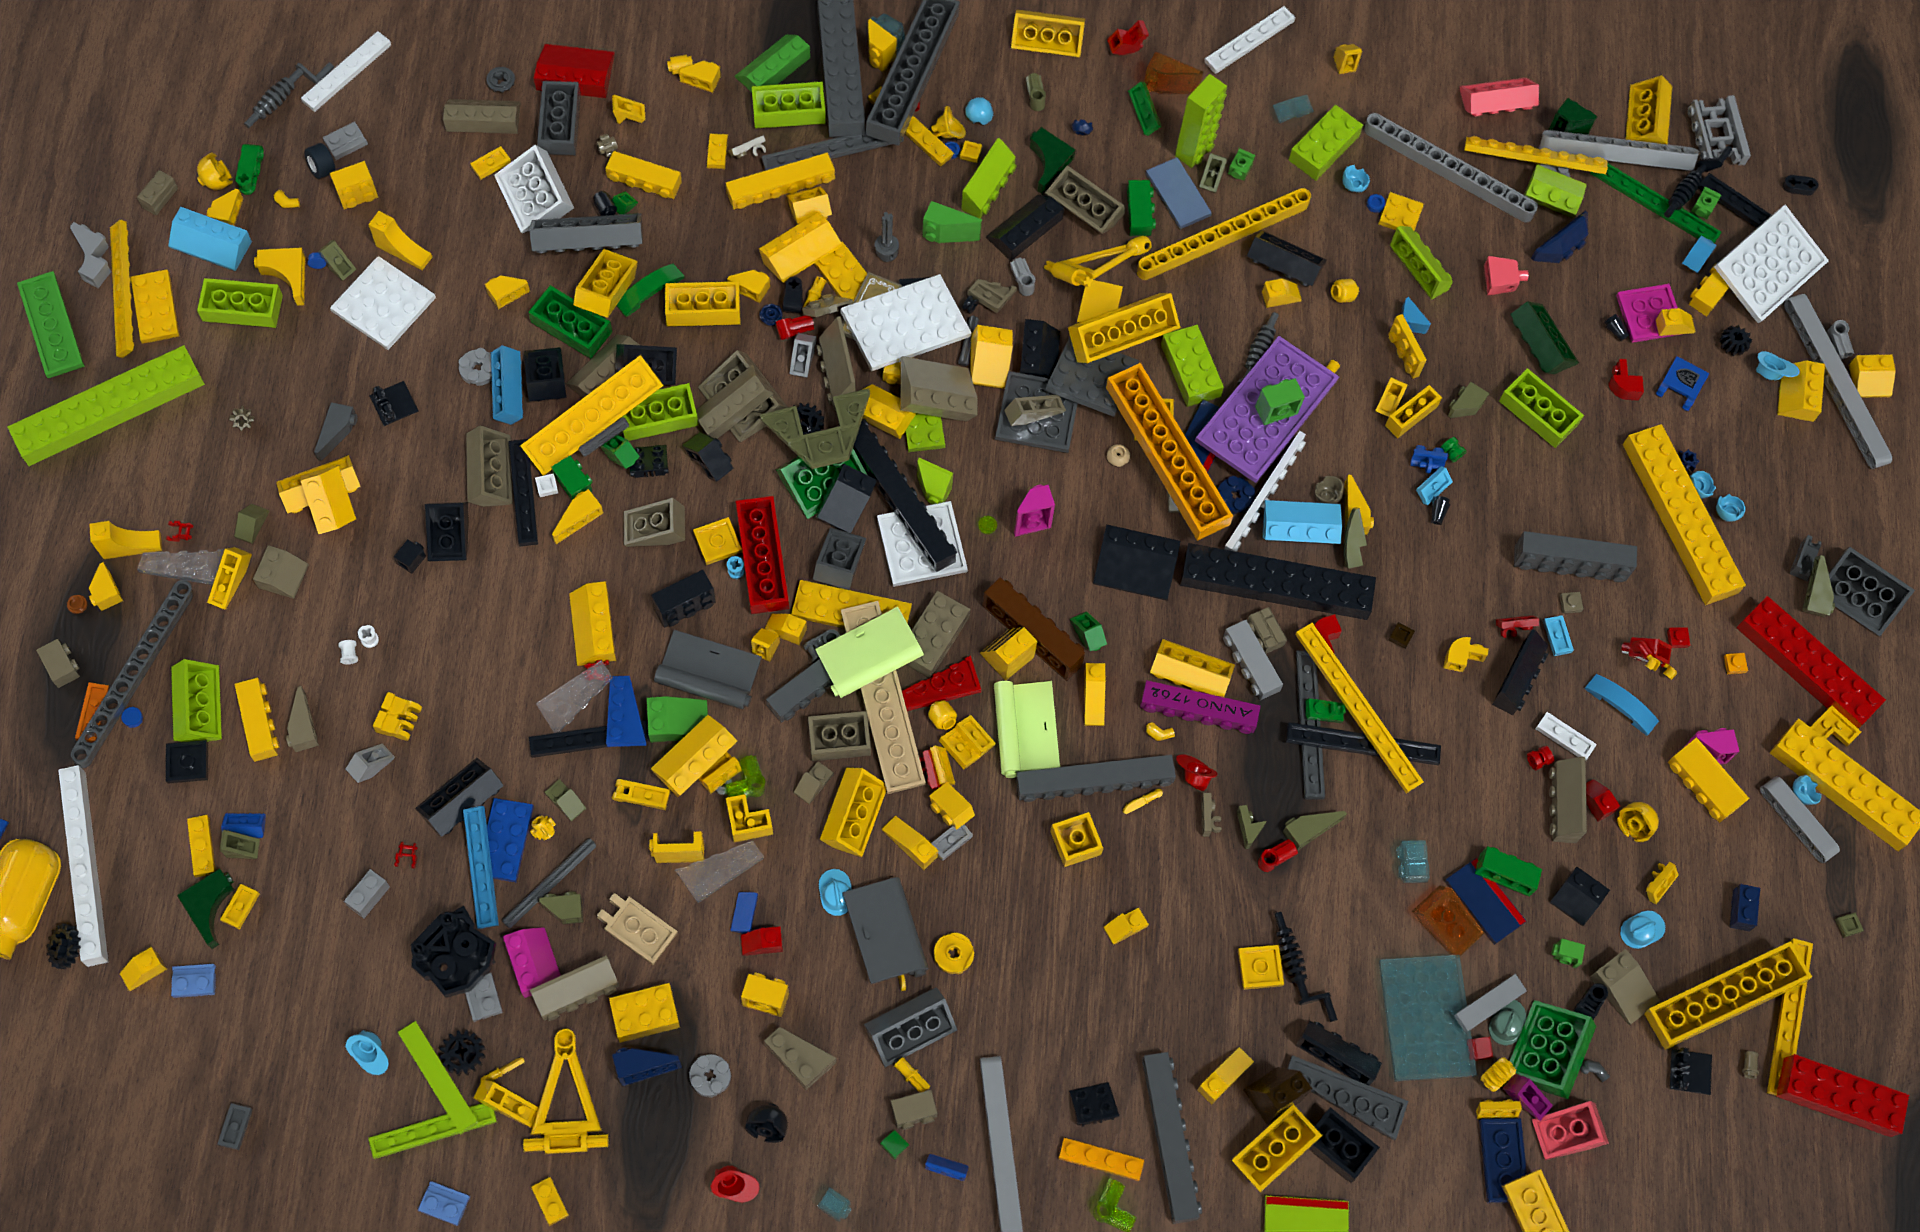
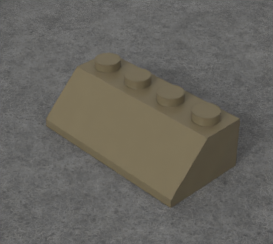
(482, 116)
(1086, 200)
(599, 368)
(733, 402)
(488, 467)
(1568, 800)
(575, 989)

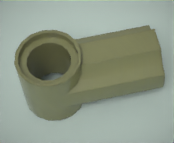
(1036, 92)

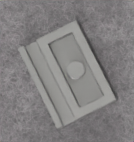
(345, 141)
(484, 999)

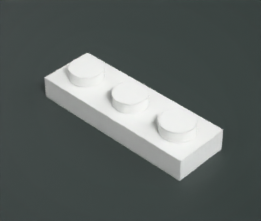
(1565, 736)

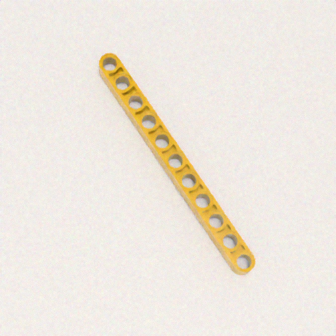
(1219, 240)

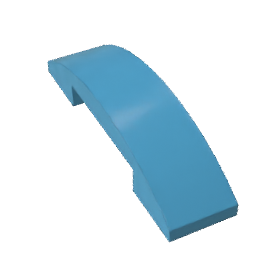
(1623, 701)

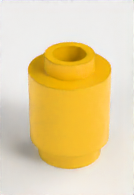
(679, 62)

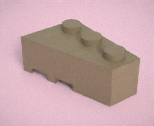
(799, 1057)

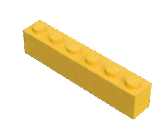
(780, 181)

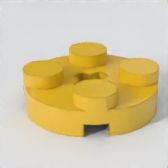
(957, 964)

